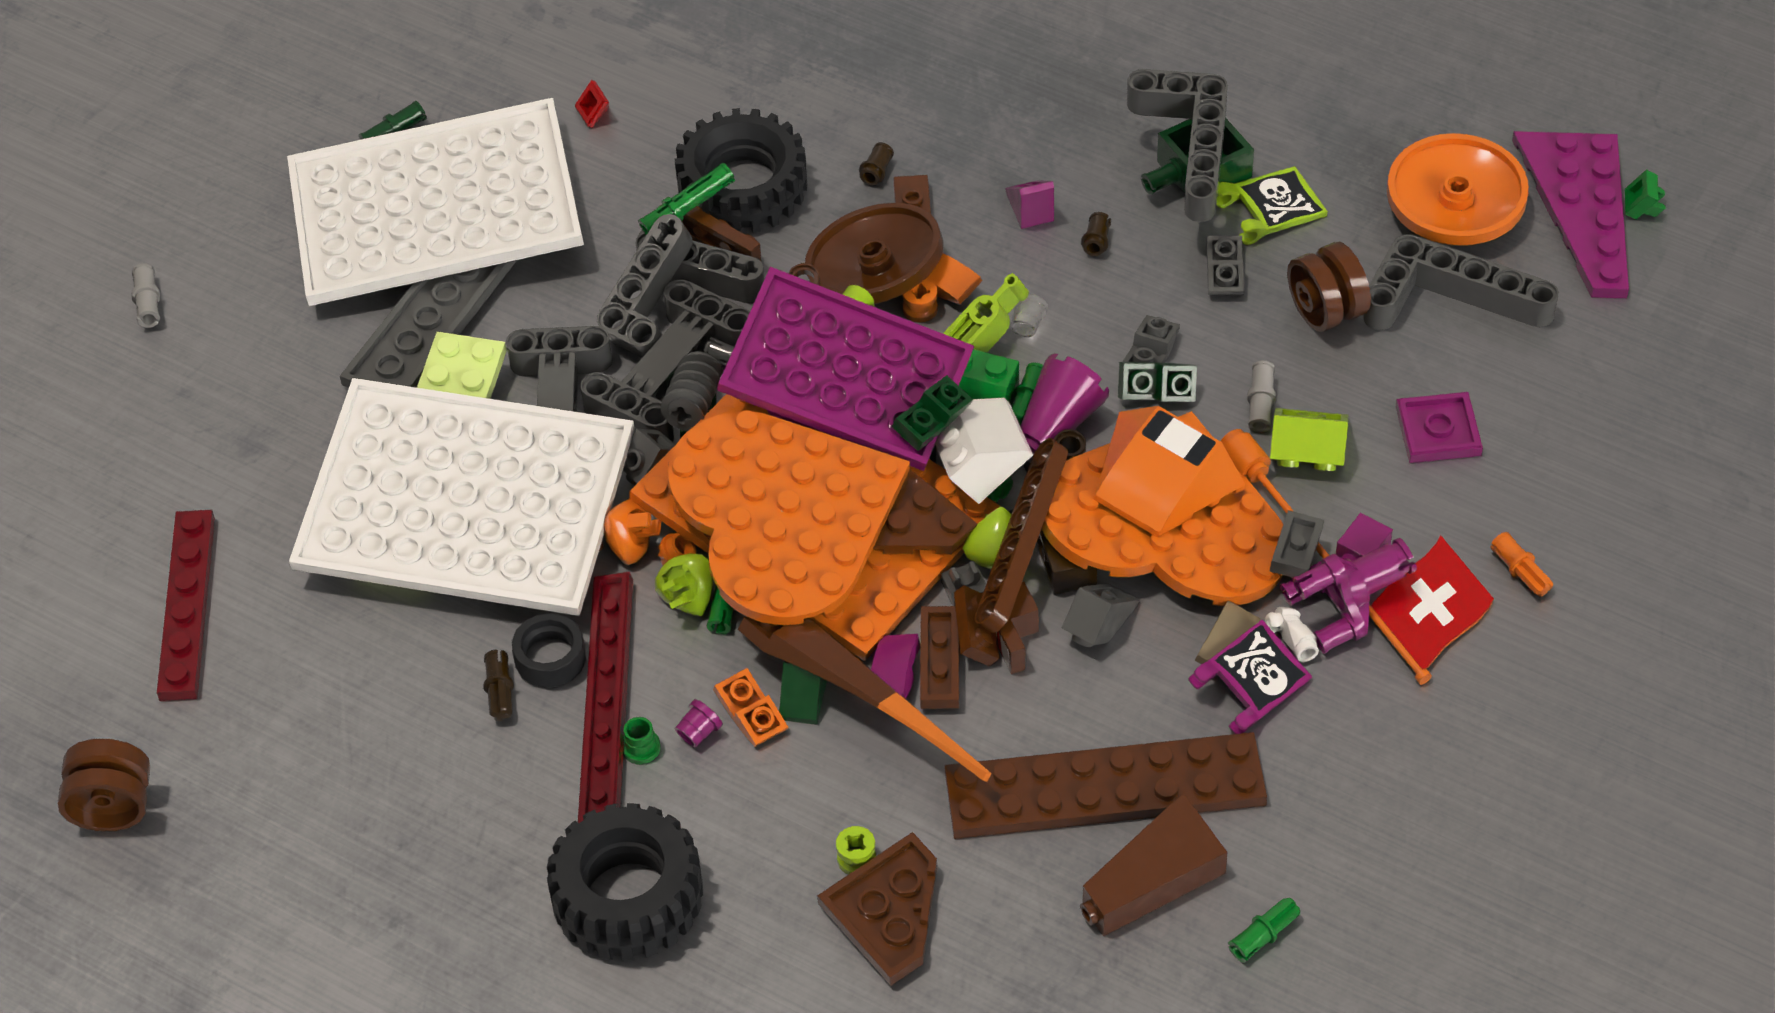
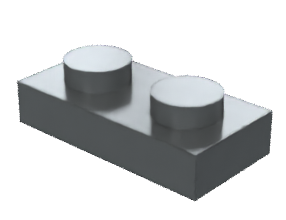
(1296, 544)

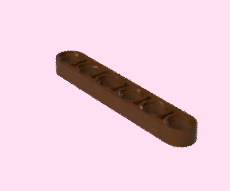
(1021, 535)

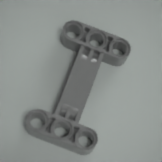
(695, 319)
(557, 359)

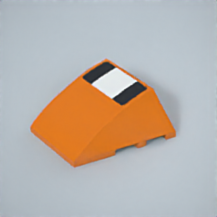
(1163, 470)

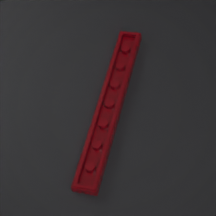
(606, 693)

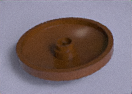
(879, 249)

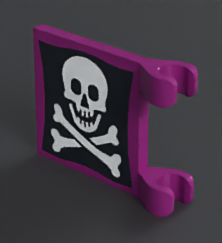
(1256, 671)

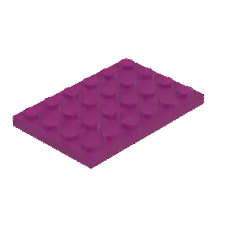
(838, 364)

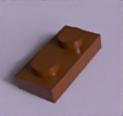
(973, 639)

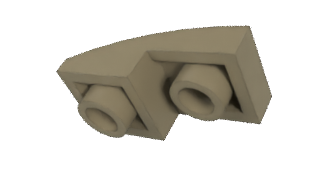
(1229, 626)

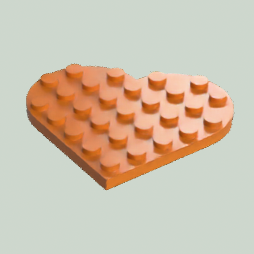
(783, 511)
(1214, 555)

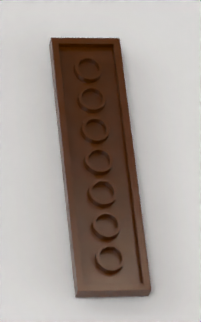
(1105, 785)

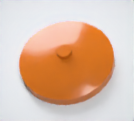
(1457, 189)

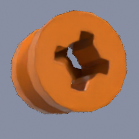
(921, 302)

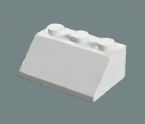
(983, 447)

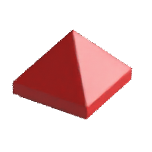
(592, 104)

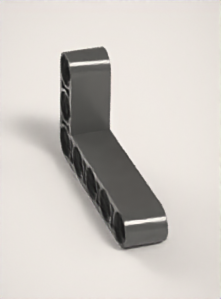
(1188, 97)
(1457, 276)

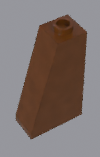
(1154, 868)

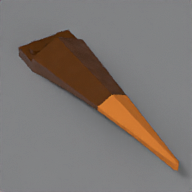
(821, 654)

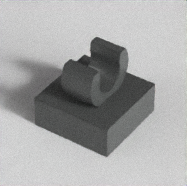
(965, 575)

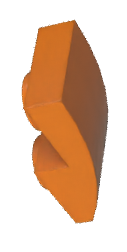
(954, 279)
(750, 708)

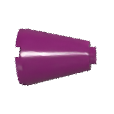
(1061, 399)

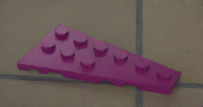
(1583, 196)

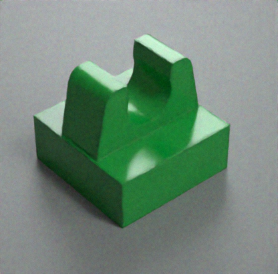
(1643, 196)

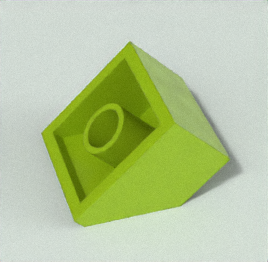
(1309, 438)

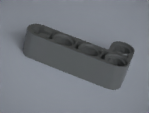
(665, 242)
(719, 271)

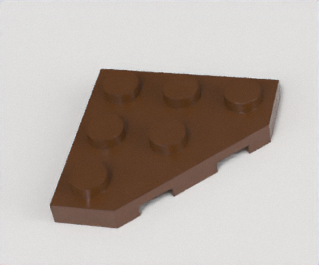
(923, 521)
(887, 907)

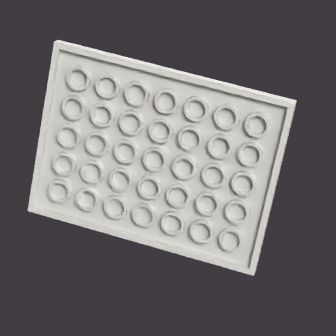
(432, 201)
(463, 496)

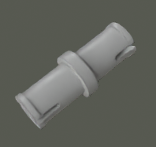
(145, 295)
(1261, 396)

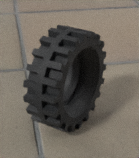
(752, 139)

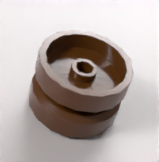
(1329, 286)
(104, 785)

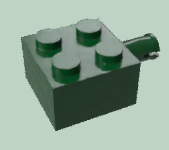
(1174, 154)

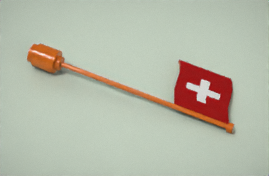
(1414, 613)

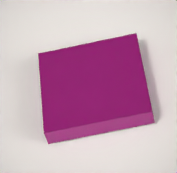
(1439, 427)

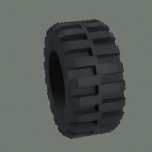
(617, 839)

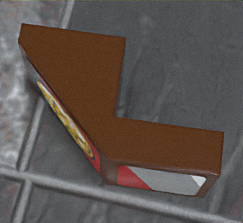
(1021, 623)

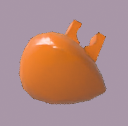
(629, 531)

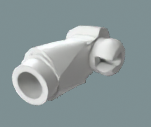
(1294, 632)

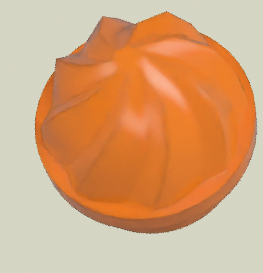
(674, 545)

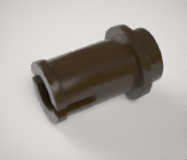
(874, 168)
(1095, 239)

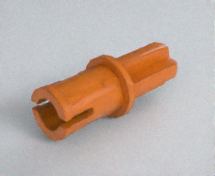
(1521, 563)

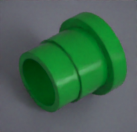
(644, 749)

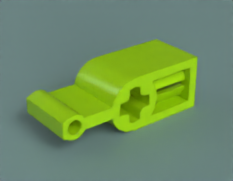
(974, 323)

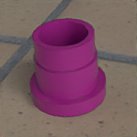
(698, 723)

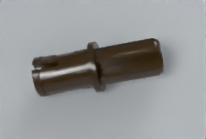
(498, 685)

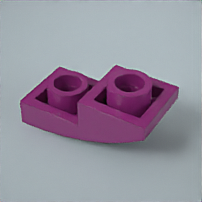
(895, 660)

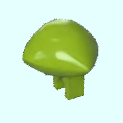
(986, 538)
(685, 583)

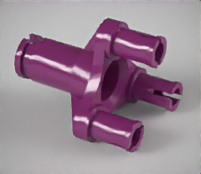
(1350, 588)

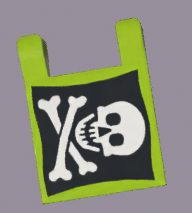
(1275, 202)

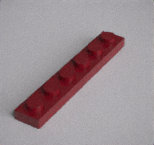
(186, 605)

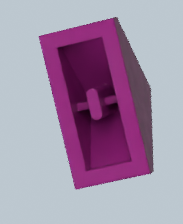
(1032, 202)

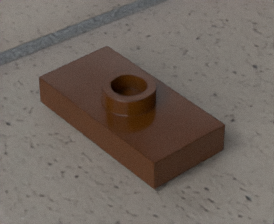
(912, 191)

